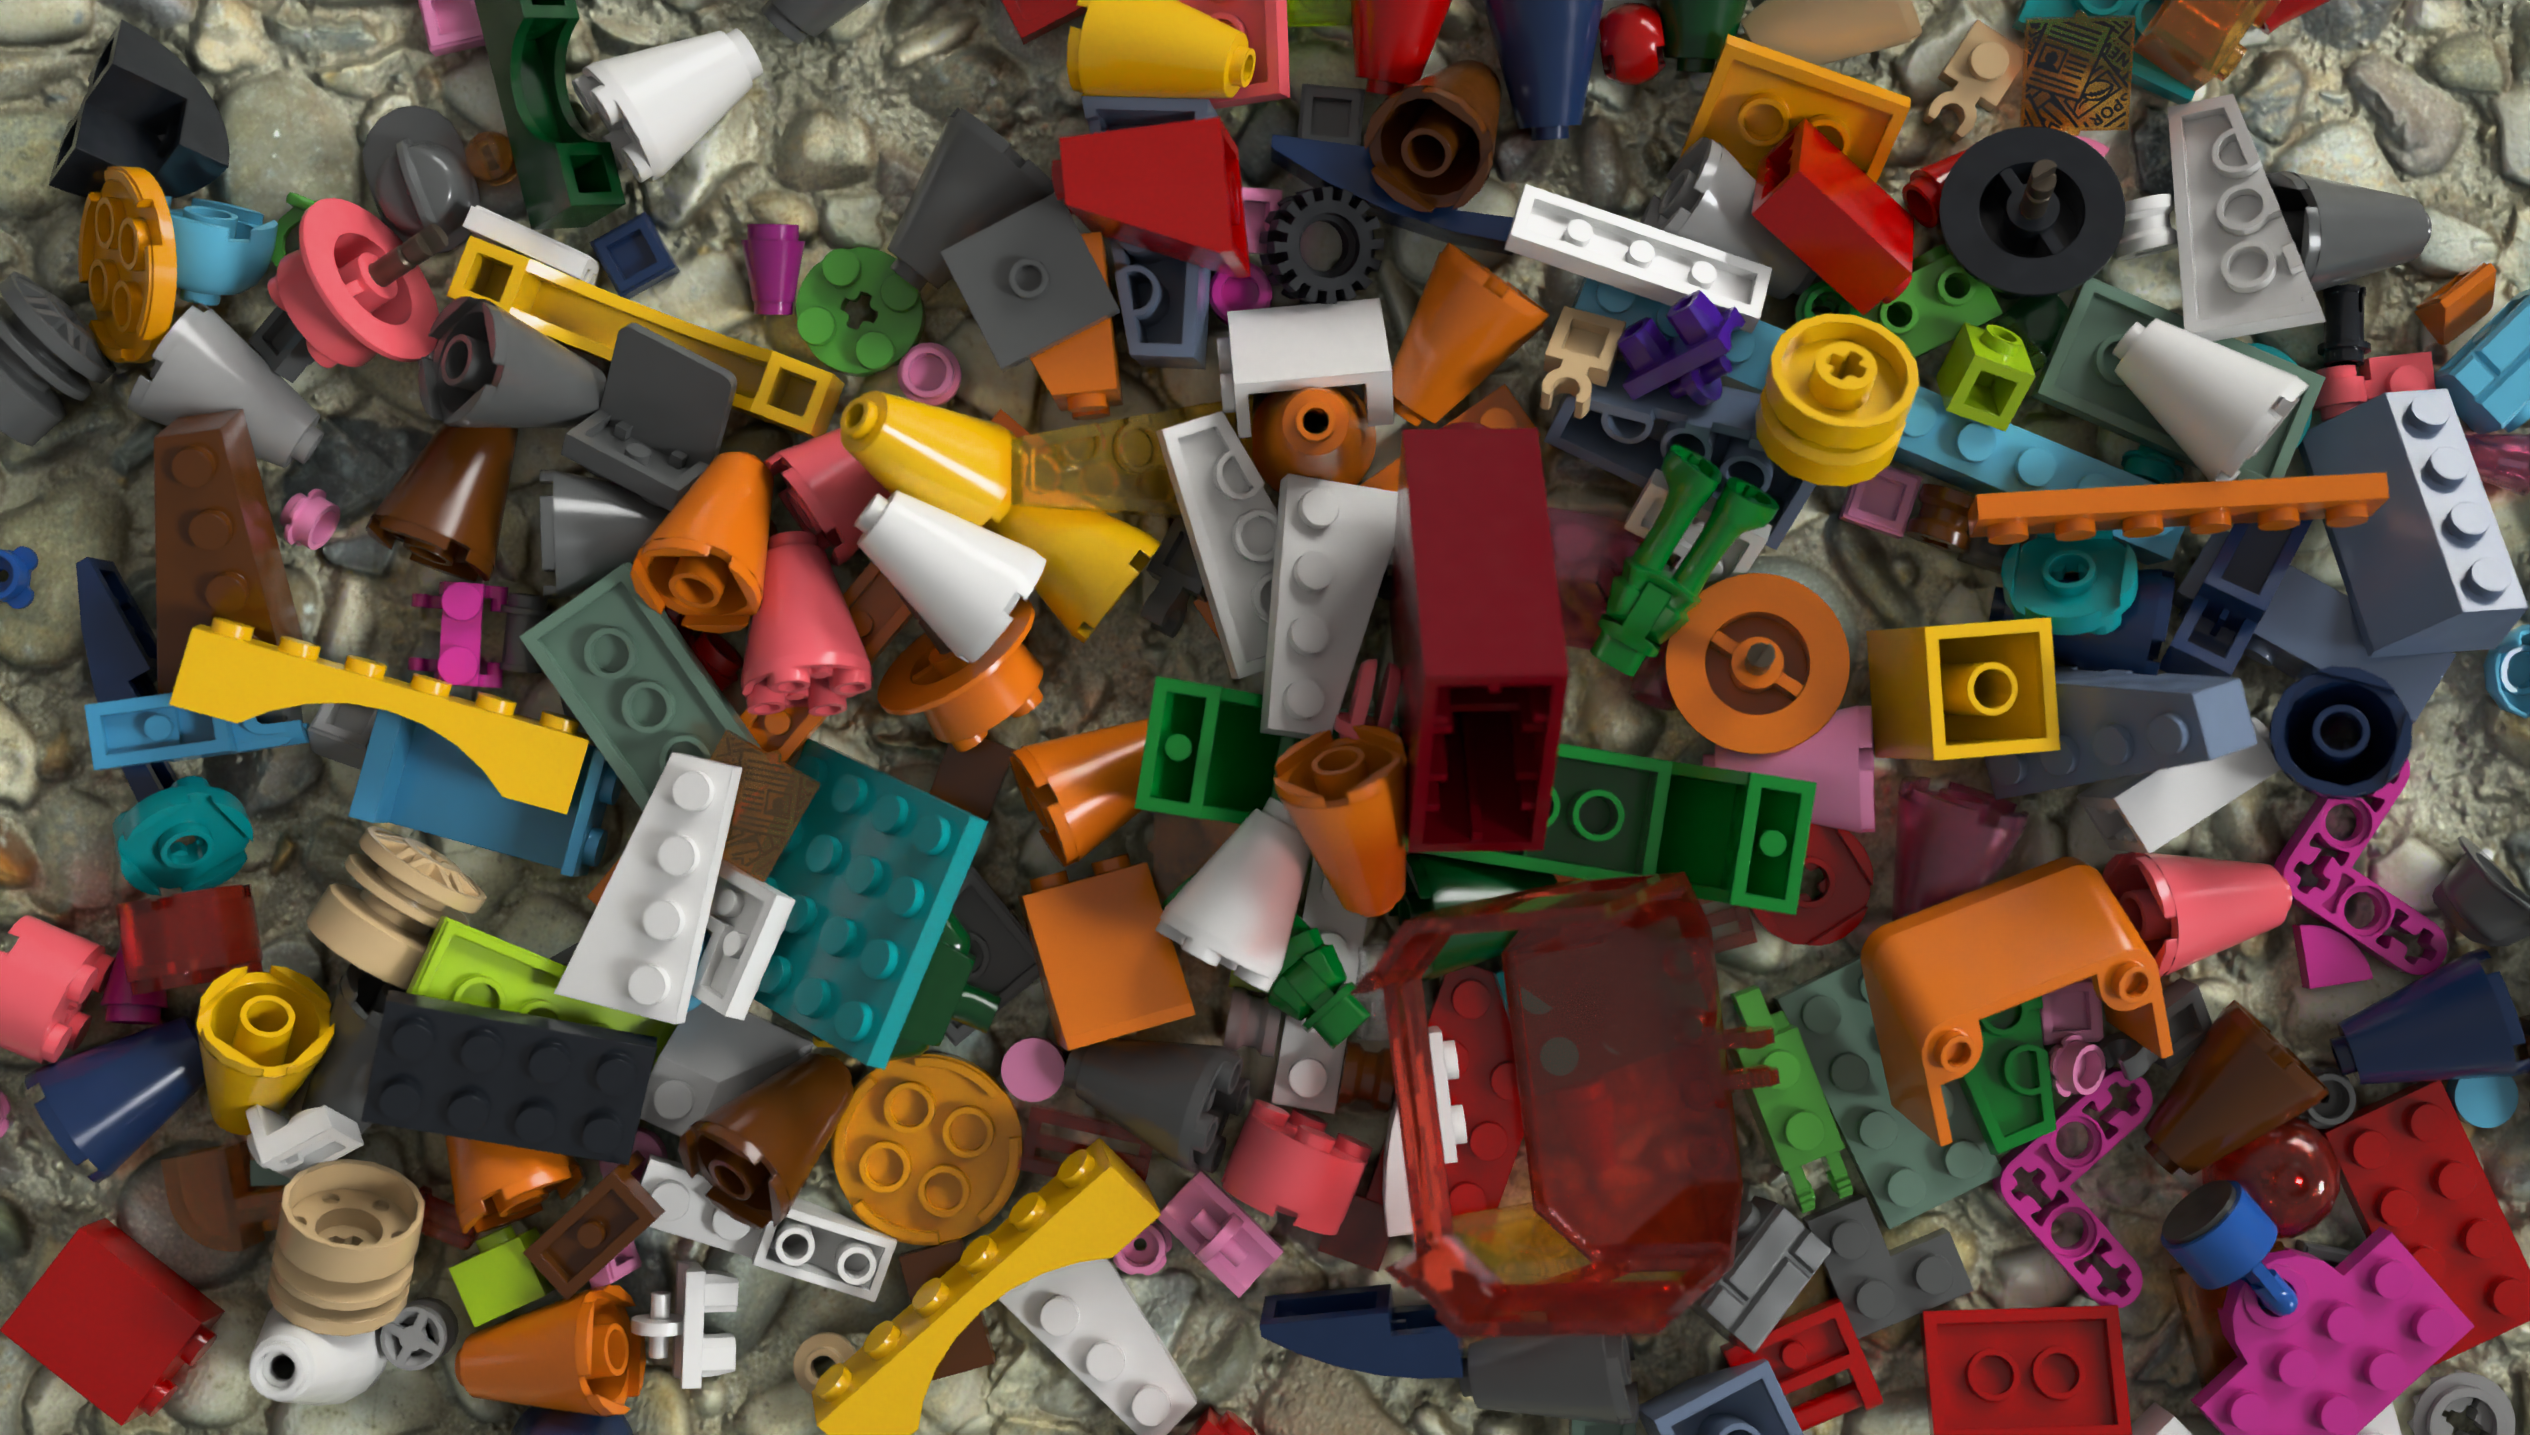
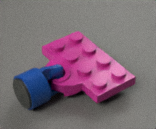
(2311, 1340)

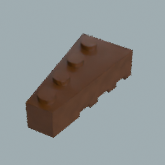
(214, 539)

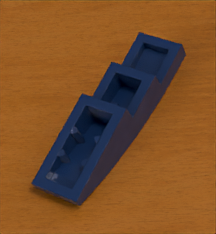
(1350, 169)
(119, 654)

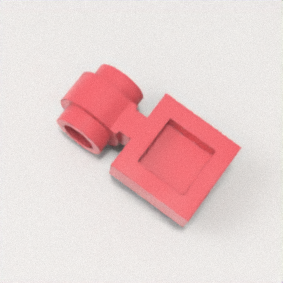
(2378, 375)

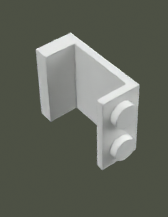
(1306, 349)

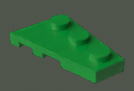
(2012, 1079)

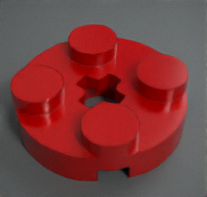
(1841, 897)

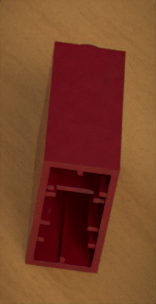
(1476, 639)

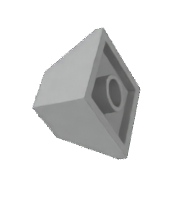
(714, 1062)

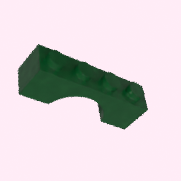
(560, 167)

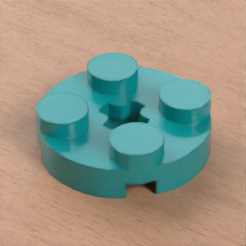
(2089, 605)
(186, 809)

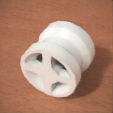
(2147, 227)

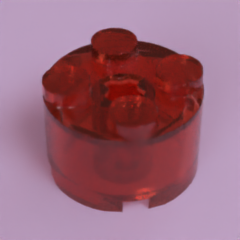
(188, 937)

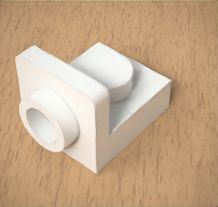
(302, 1141)

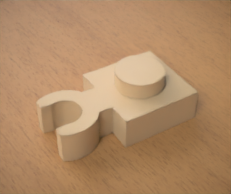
(1978, 75)
(1578, 355)

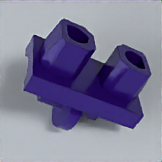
(1687, 362)

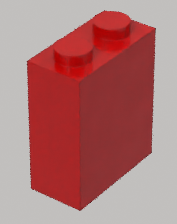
(1835, 218)
(114, 1322)

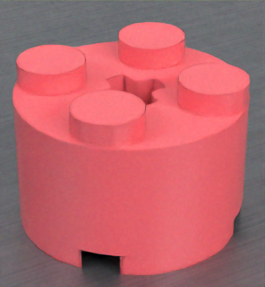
(47, 988)
(1295, 1167)

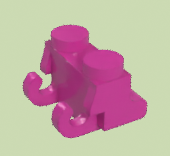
(461, 633)

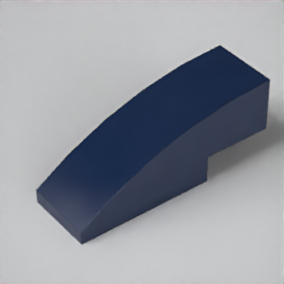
(2232, 600)
(1364, 1332)

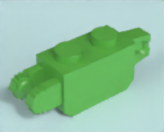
(1794, 1113)

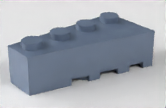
(1159, 295)
(1636, 435)
(2316, 628)
(2128, 726)

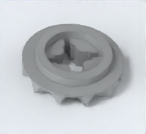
(2487, 1405)

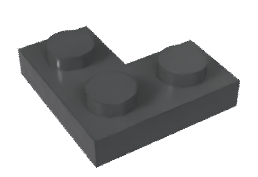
(1880, 1283)

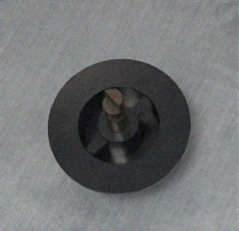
(2032, 212)

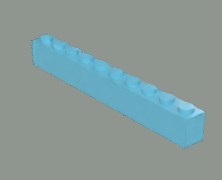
(1933, 438)

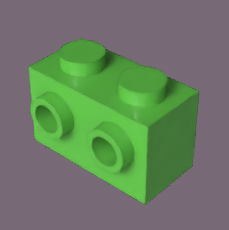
(1936, 304)

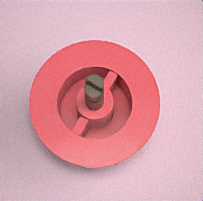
(358, 287)

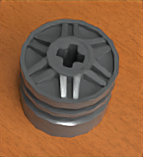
(41, 349)

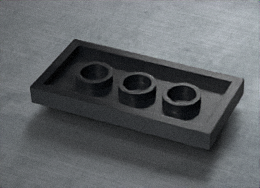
(508, 1078)

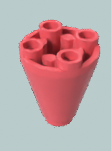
(803, 635)

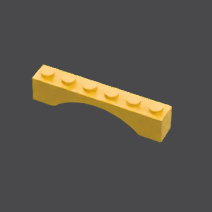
(589, 320)
(243, 677)
(1077, 1217)

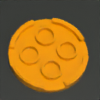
(128, 264)
(928, 1148)

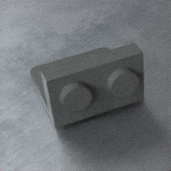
(656, 418)

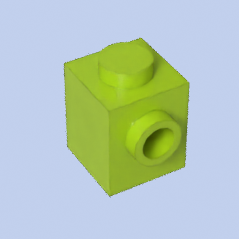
(1985, 375)
(499, 1275)

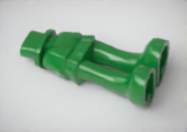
(1652, 597)
(1312, 984)

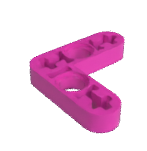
(2340, 881)
(2060, 1172)

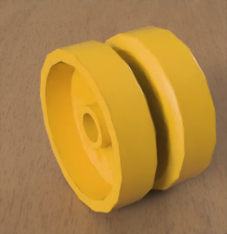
(1836, 399)

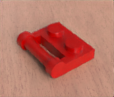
(1811, 1349)

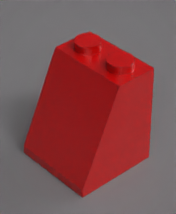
(1160, 190)

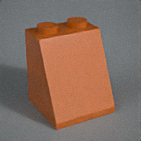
(1085, 368)
(1101, 953)

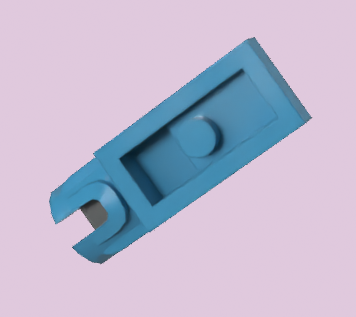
(154, 732)

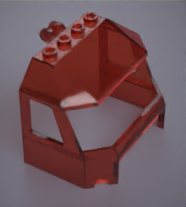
(1616, 1104)

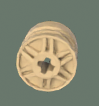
(401, 900)
(345, 1247)

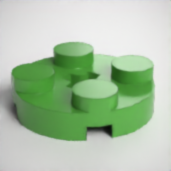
(824, 324)

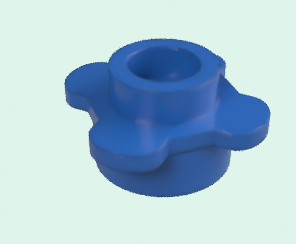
(19, 565)

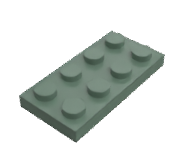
(2085, 385)
(631, 682)
(1894, 1158)

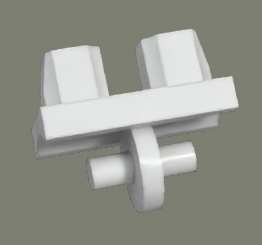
(693, 1352)

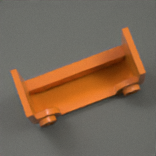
(1990, 952)

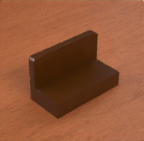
(595, 1230)

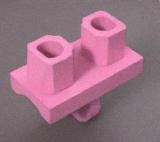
(1219, 1233)

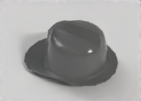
(420, 174)
(2483, 900)

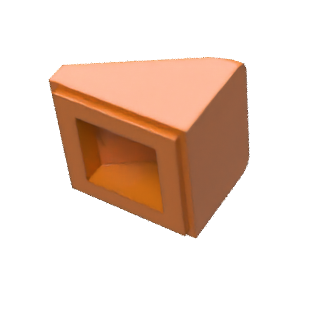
(2459, 303)

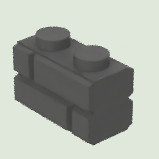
(1769, 1271)

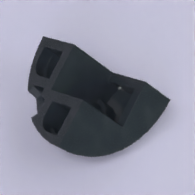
(143, 114)

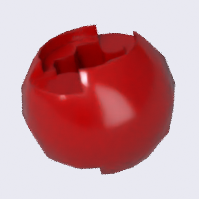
(1631, 43)

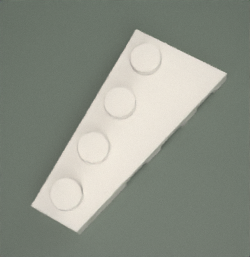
(2232, 239)
(1229, 532)
(1323, 590)
(656, 907)
(1106, 1341)

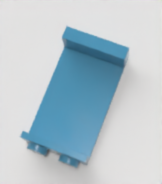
(435, 788)

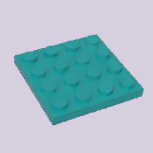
(872, 895)

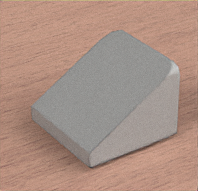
(342, 732)

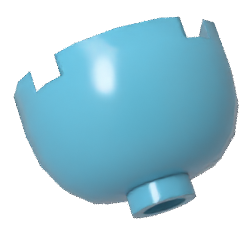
(220, 249)

